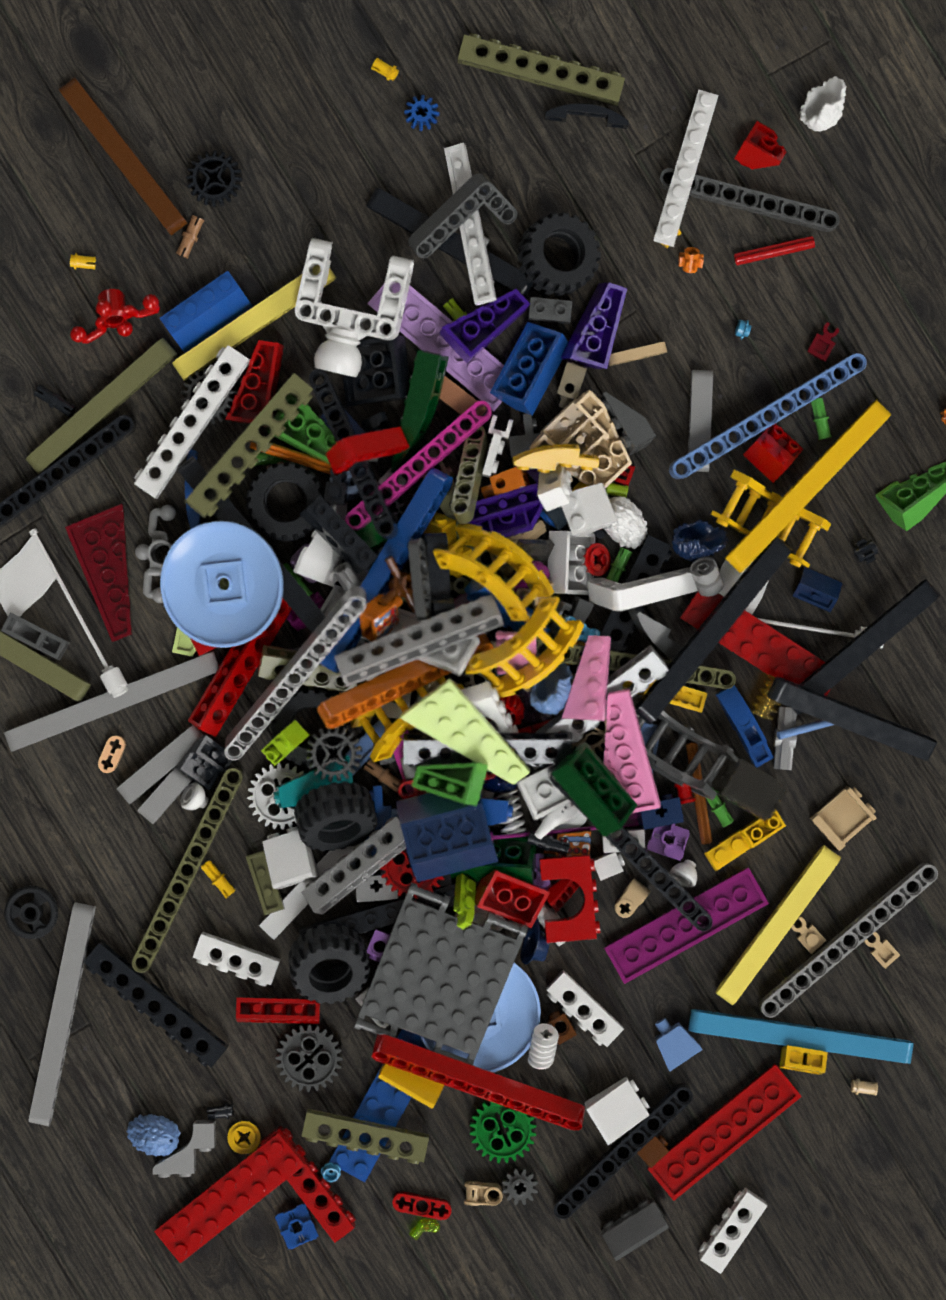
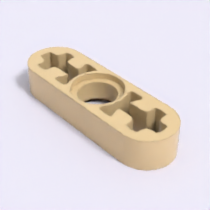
(637, 353)

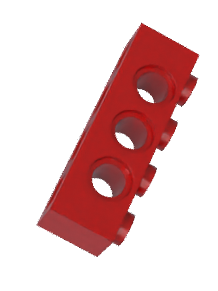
(277, 1010)

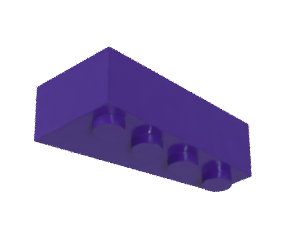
(597, 328)
(478, 329)

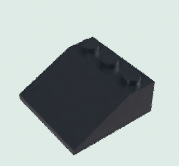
(382, 373)

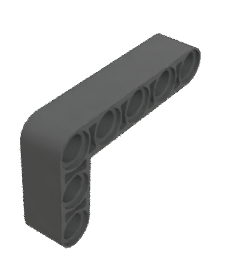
(461, 207)

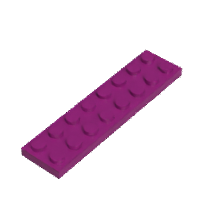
(674, 933)

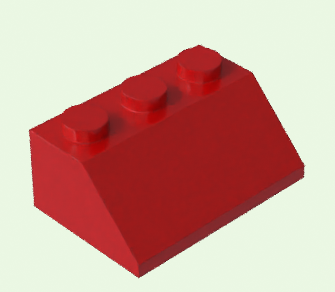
(510, 897)

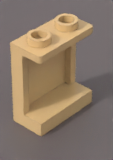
(843, 817)

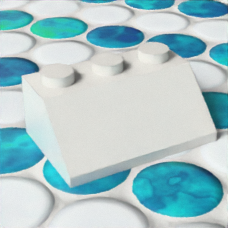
(566, 562)

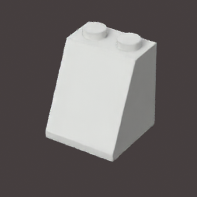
(289, 859)
(617, 1109)

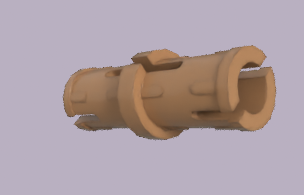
(190, 236)
(383, 775)

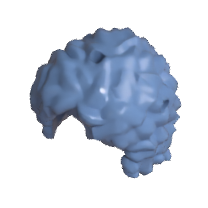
(553, 691)
(153, 1134)

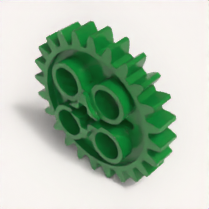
(485, 1135)

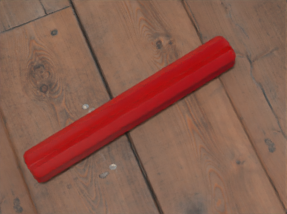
(774, 250)

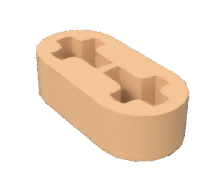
(107, 752)

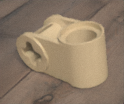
(633, 895)
(481, 1193)

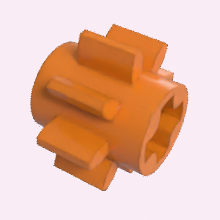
(691, 260)

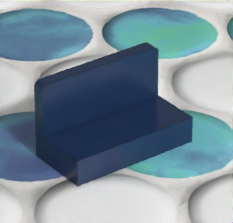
(818, 589)

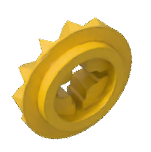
(234, 1136)

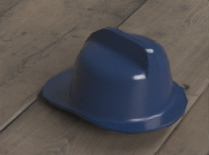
(534, 945)

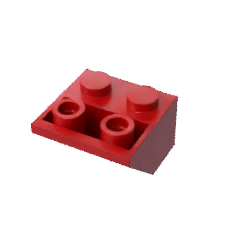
(773, 452)

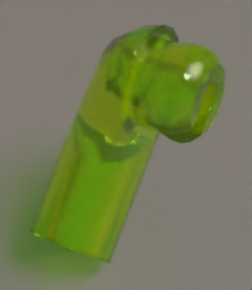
(424, 1225)

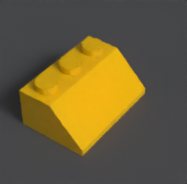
(413, 1085)

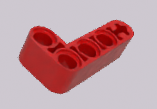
(366, 447)

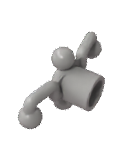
(146, 552)

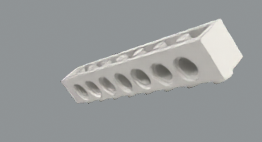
(203, 416)

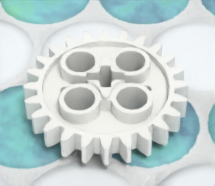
(262, 801)

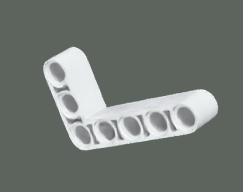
(642, 591)

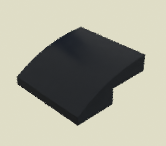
(204, 762)

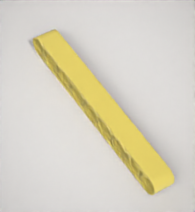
(243, 327)
(778, 925)

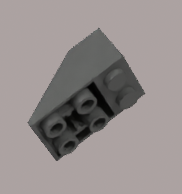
(629, 424)

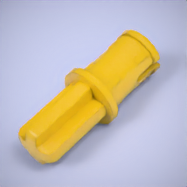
(218, 879)

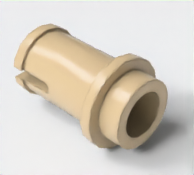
(864, 1087)

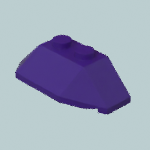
(509, 512)

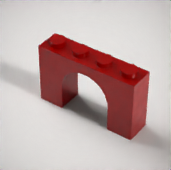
(582, 924)

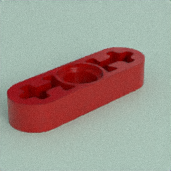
(435, 1215)

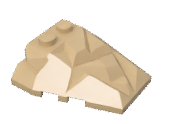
(590, 427)

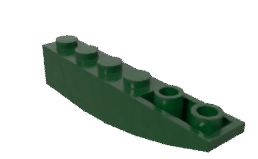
(420, 402)

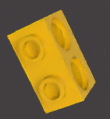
(803, 1060)

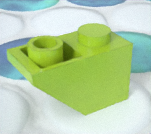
(285, 742)

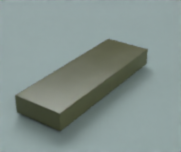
(269, 897)

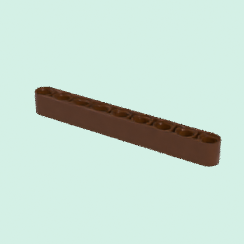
(122, 156)

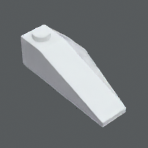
(320, 558)

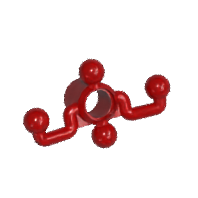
(114, 314)

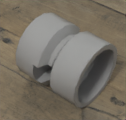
(707, 576)

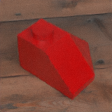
(760, 148)

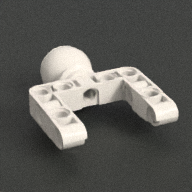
(345, 325)

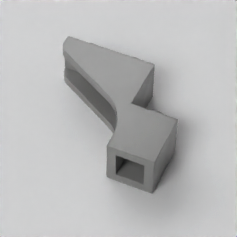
(184, 1159)

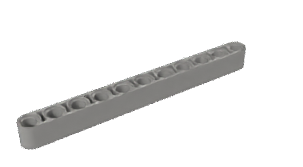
(296, 665)
(106, 704)
(858, 937)
(62, 1014)

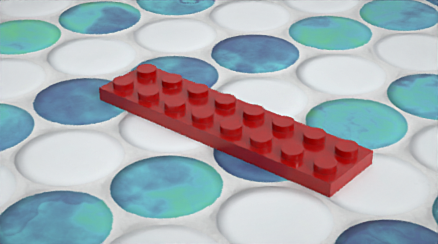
(757, 642)
(724, 1131)
(230, 1197)

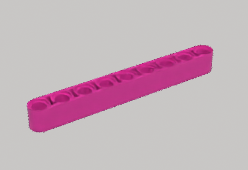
(429, 462)

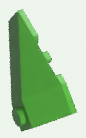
(306, 432)
(913, 499)

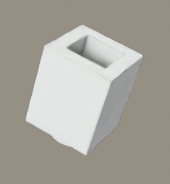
(608, 865)

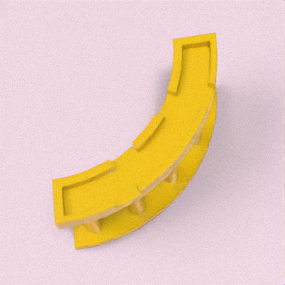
(756, 491)
(507, 552)
(539, 666)
(386, 745)

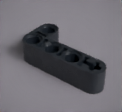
(438, 578)

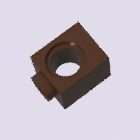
(568, 1032)
(654, 1150)

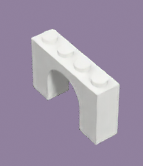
(487, 703)

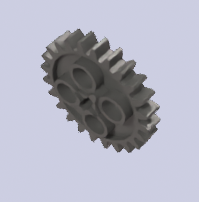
(322, 1070)

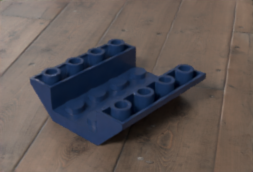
(444, 835)

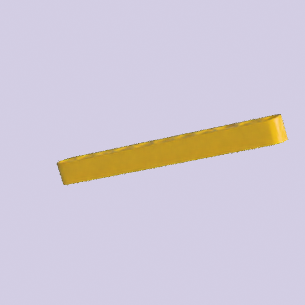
(808, 486)

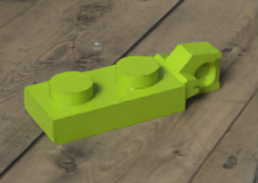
(464, 900)

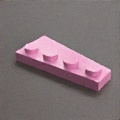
(589, 687)

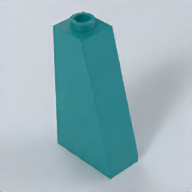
(291, 791)

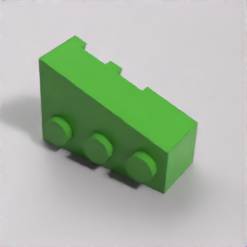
(453, 781)

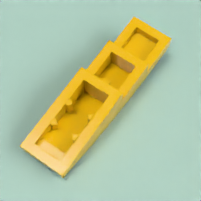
(685, 698)

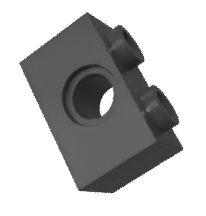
(550, 310)

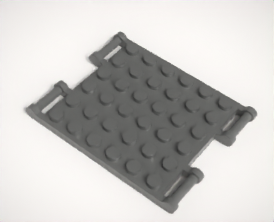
(440, 976)

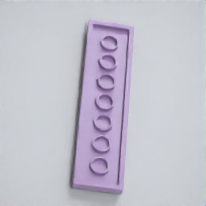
(422, 326)

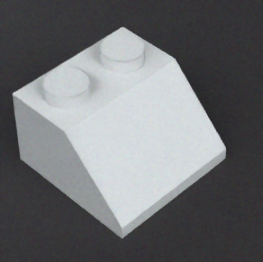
(589, 510)

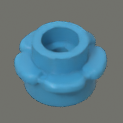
(743, 329)
(331, 1176)

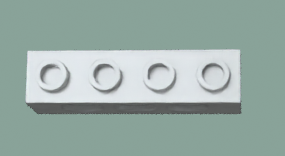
(208, 942)
(564, 983)
(719, 1259)

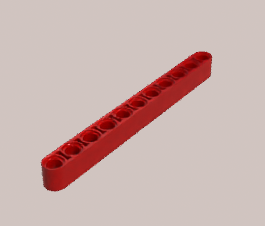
(478, 1082)

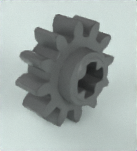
(518, 1178)

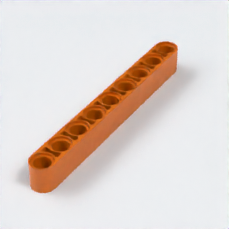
(385, 689)

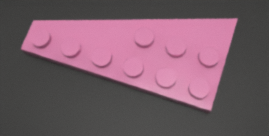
(626, 752)

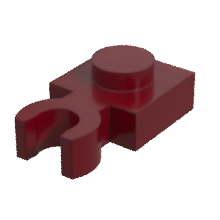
(822, 344)

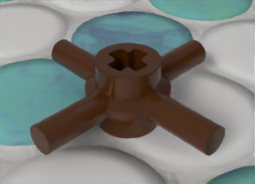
(399, 585)

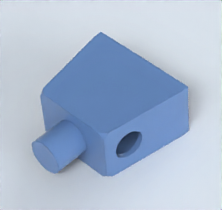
(675, 1044)

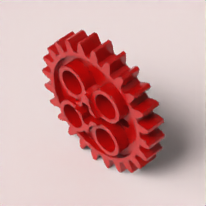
(396, 872)

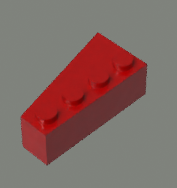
(258, 384)

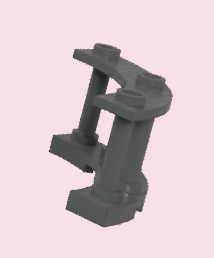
(665, 766)

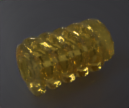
(765, 704)

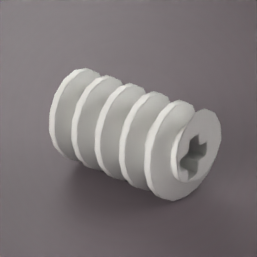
(513, 825)
(543, 1046)

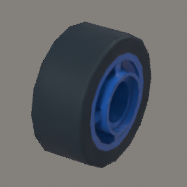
(555, 518)

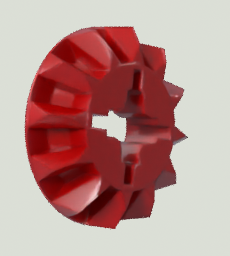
(603, 559)

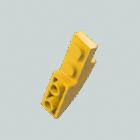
(546, 458)
(743, 840)

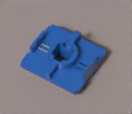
(292, 1238)

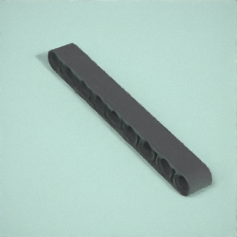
(759, 199)

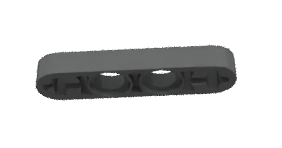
(420, 579)

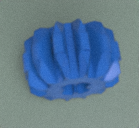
(425, 106)

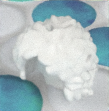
(824, 105)
(631, 527)

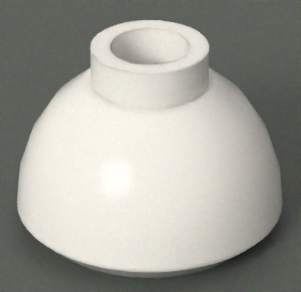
(194, 797)
(685, 873)

